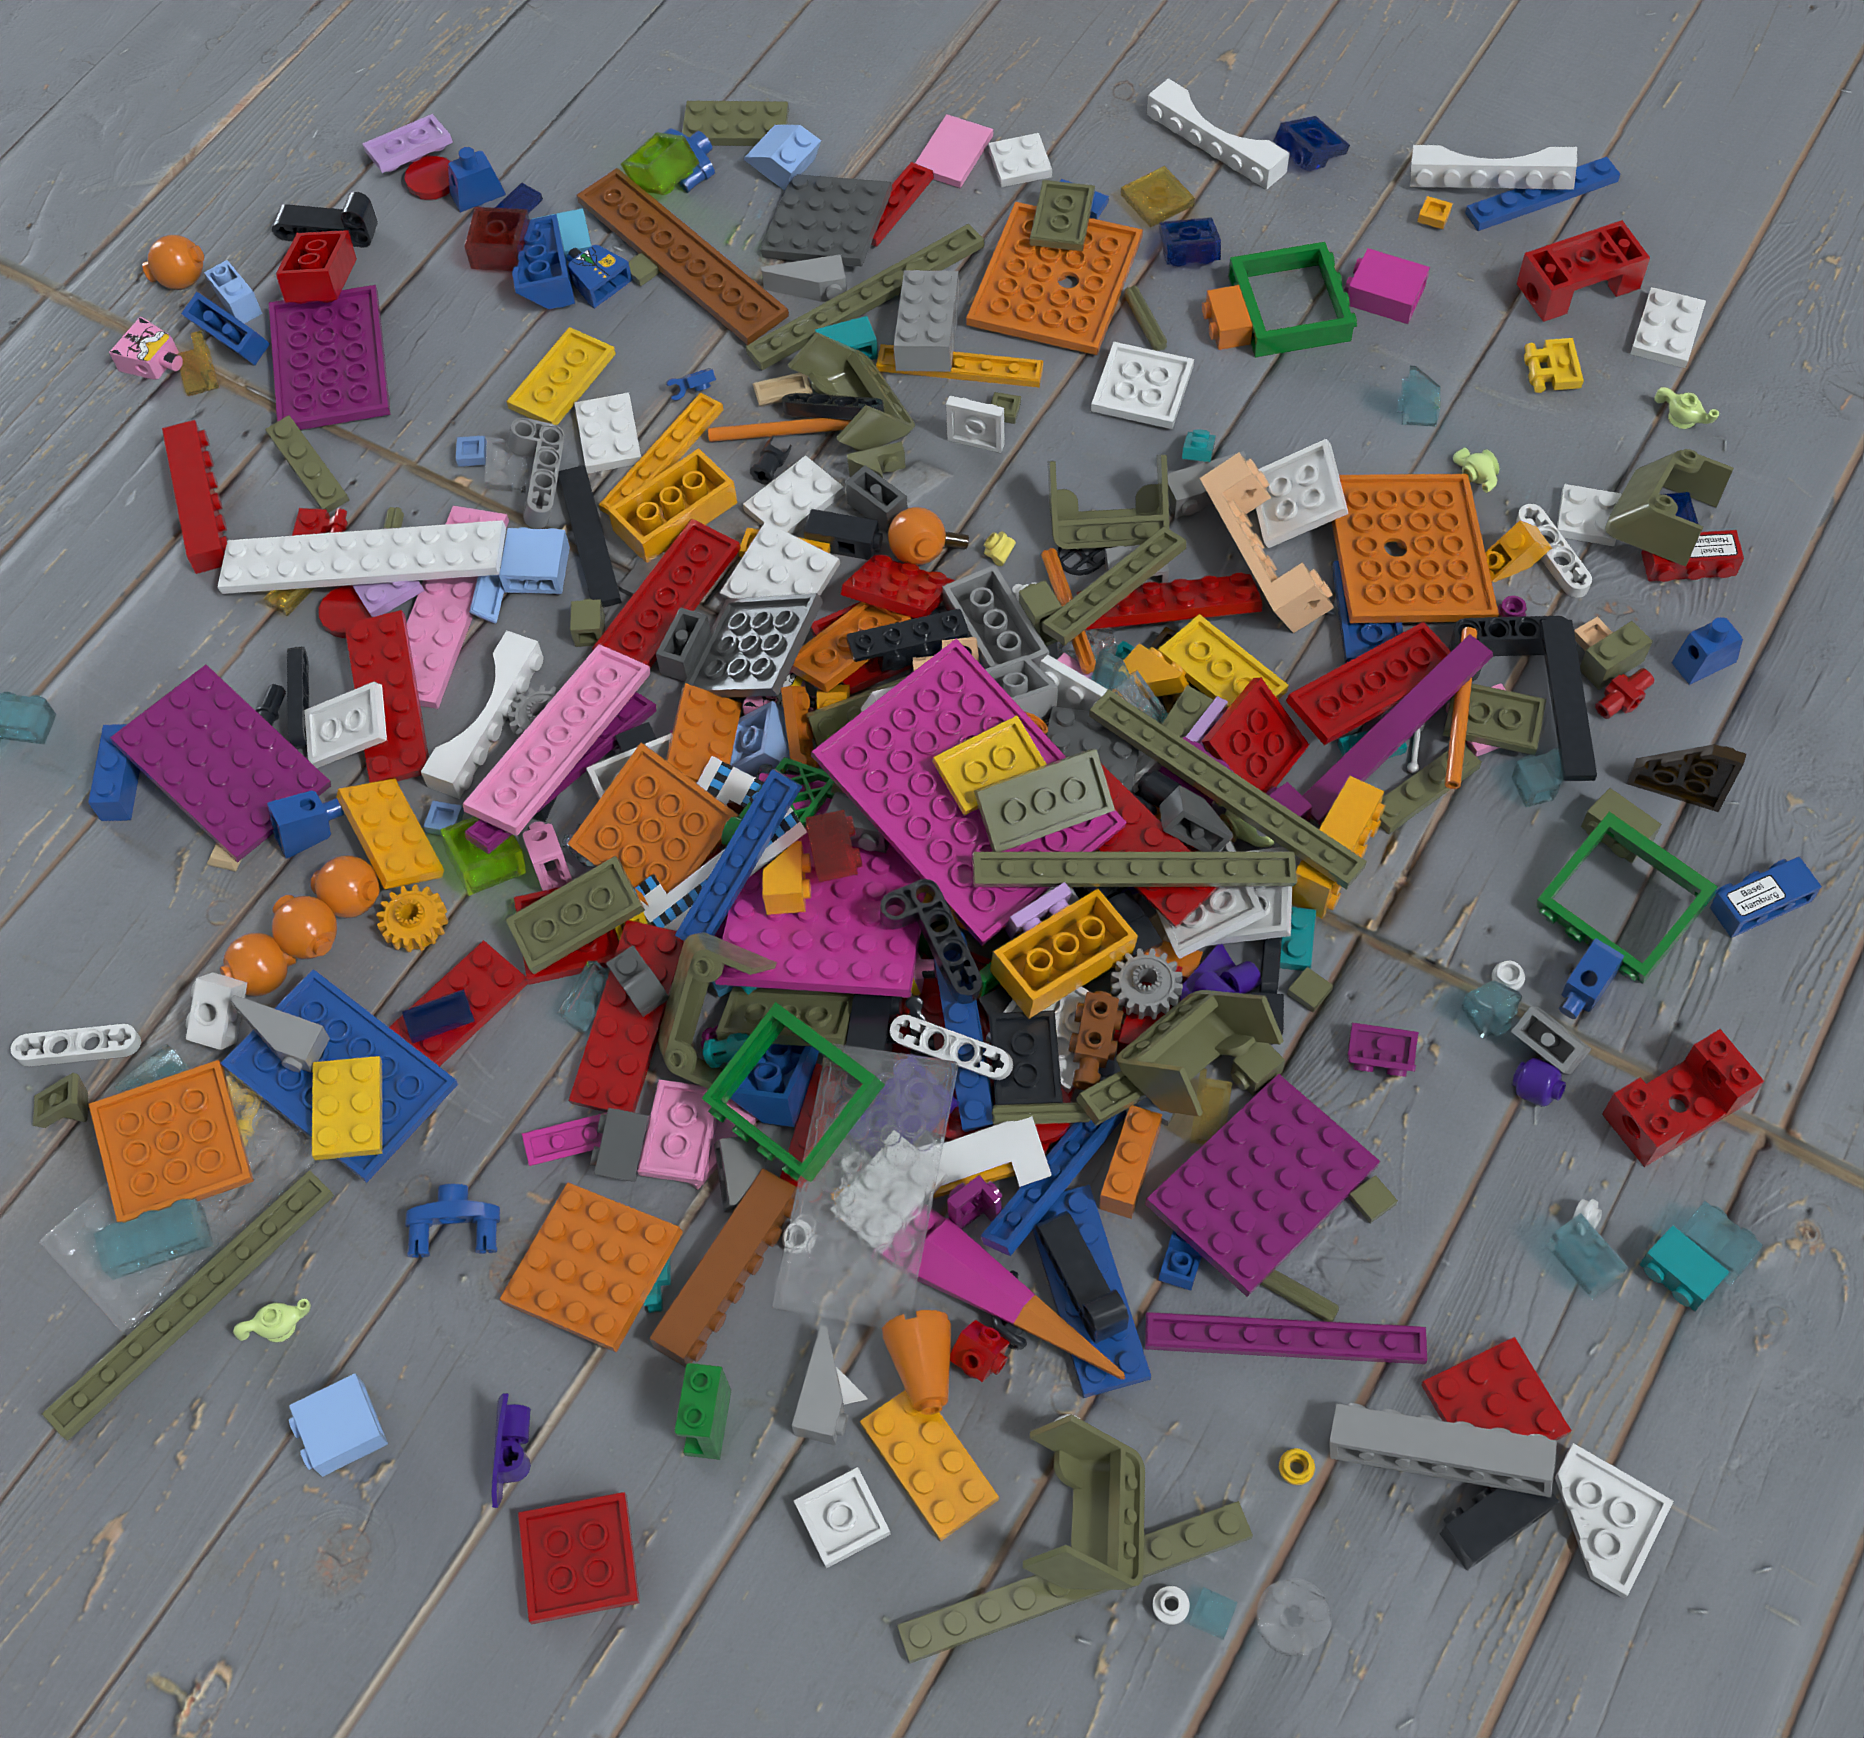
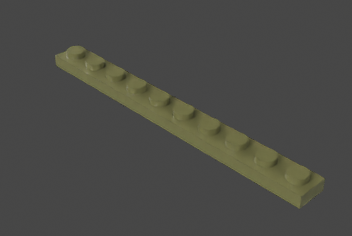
(863, 296)
(1228, 789)
(1133, 869)
(187, 1306)
(1038, 1596)

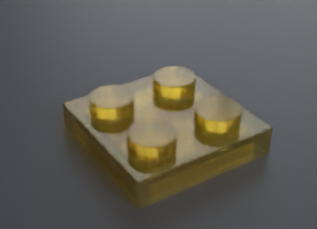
(1157, 196)

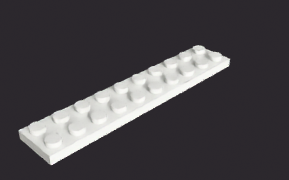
(362, 557)

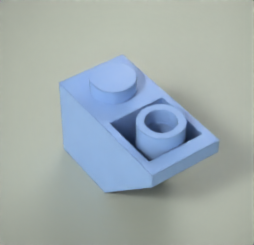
(233, 292)

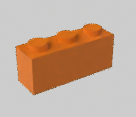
(1130, 1161)

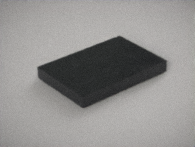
(1034, 1056)

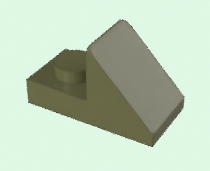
(879, 459)
(62, 1099)

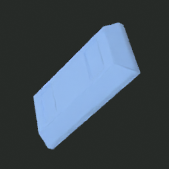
(487, 598)

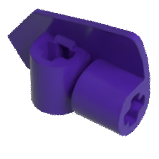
(1221, 974)
(510, 1434)

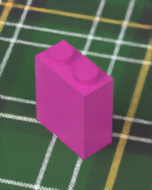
(1386, 285)

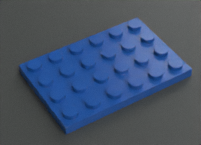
(410, 1080)

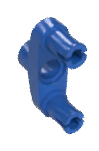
(701, 147)
(452, 1209)

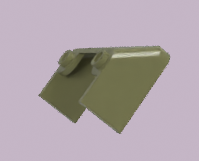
(848, 372)
(1650, 519)
(1109, 527)
(699, 963)
(1190, 1039)
(1105, 1510)

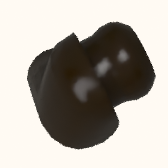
(956, 540)

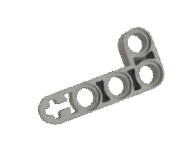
(545, 445)

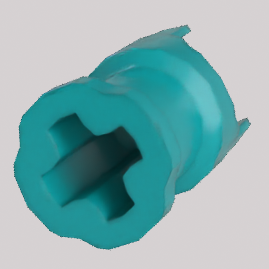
(724, 1049)

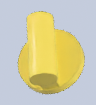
(999, 547)

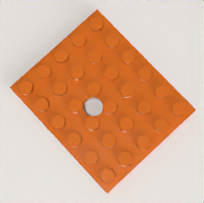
(1023, 291)
(1445, 560)

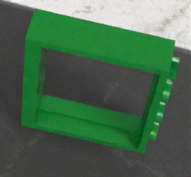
(1300, 336)
(1656, 857)
(745, 1061)

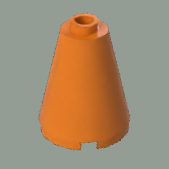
(921, 1357)

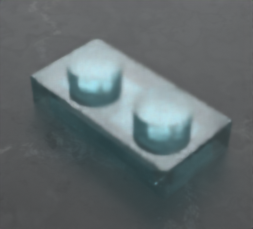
(584, 997)

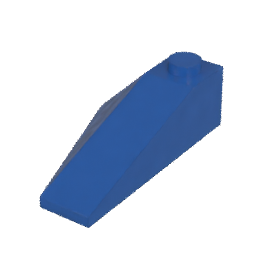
(543, 265)
(778, 1084)

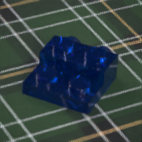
(1310, 142)
(1190, 241)

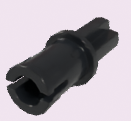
(271, 703)

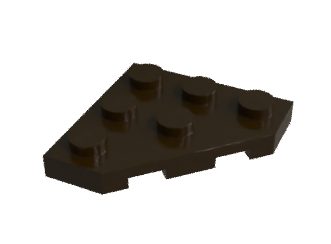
(1690, 775)

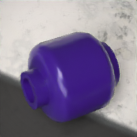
(1538, 1082)

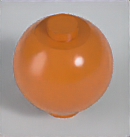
(174, 262)
(916, 536)
(346, 886)
(303, 926)
(258, 962)

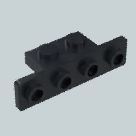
(901, 641)

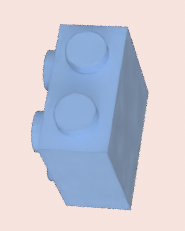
(534, 560)
(336, 1425)

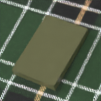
(1062, 215)
(1502, 719)

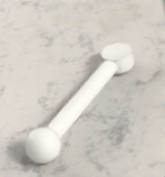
(1413, 767)

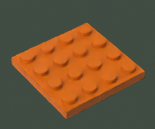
(653, 822)
(170, 1141)
(591, 1266)

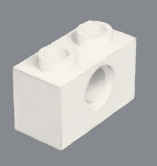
(202, 1024)

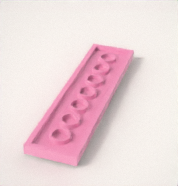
(442, 620)
(556, 740)

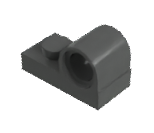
(638, 980)

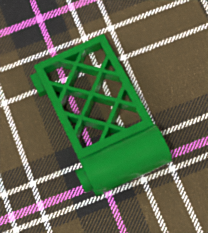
(807, 775)

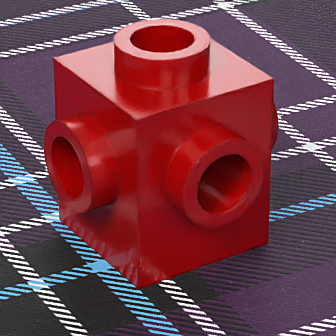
(979, 1351)

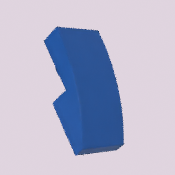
(1180, 1263)

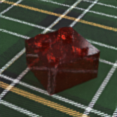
(496, 238)
(832, 846)

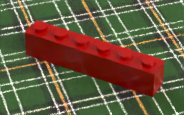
(195, 495)

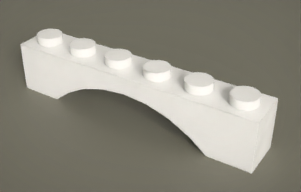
(1255, 159)
(1540, 170)
(455, 762)

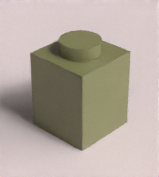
(587, 622)
(1257, 1067)

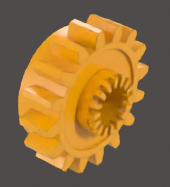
(397, 922)

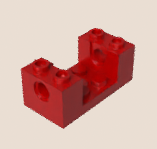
(1556, 270)
(1710, 1084)

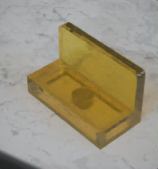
(197, 367)
(1214, 1101)

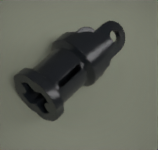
(770, 460)

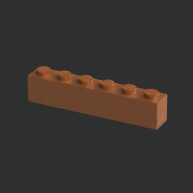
(724, 1269)

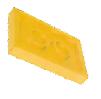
(987, 760)
(347, 1108)

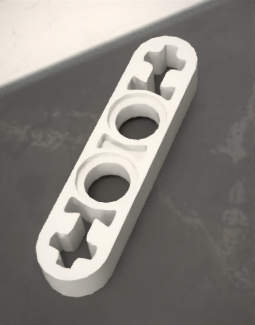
(1560, 548)
(76, 1041)
(952, 1044)

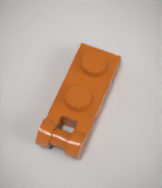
(799, 734)

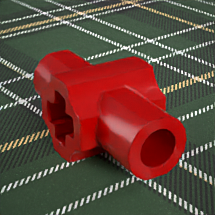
(1624, 693)

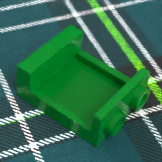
(703, 1410)

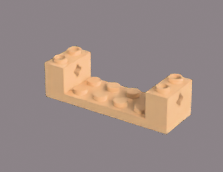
(1236, 490)

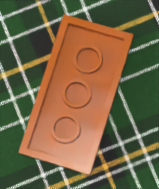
(827, 656)
(702, 729)

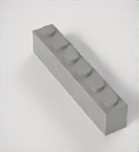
(1443, 1449)

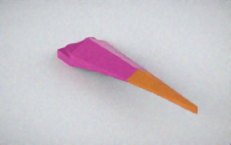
(969, 1273)

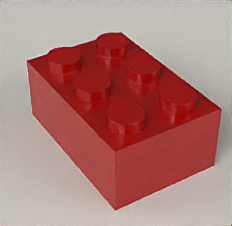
(316, 266)

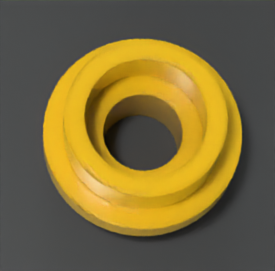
(1301, 1457)

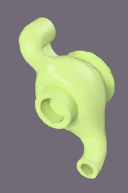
(1685, 408)
(1479, 466)
(1244, 831)
(274, 1321)

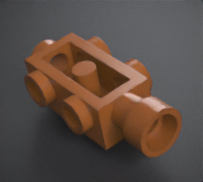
(1095, 1027)

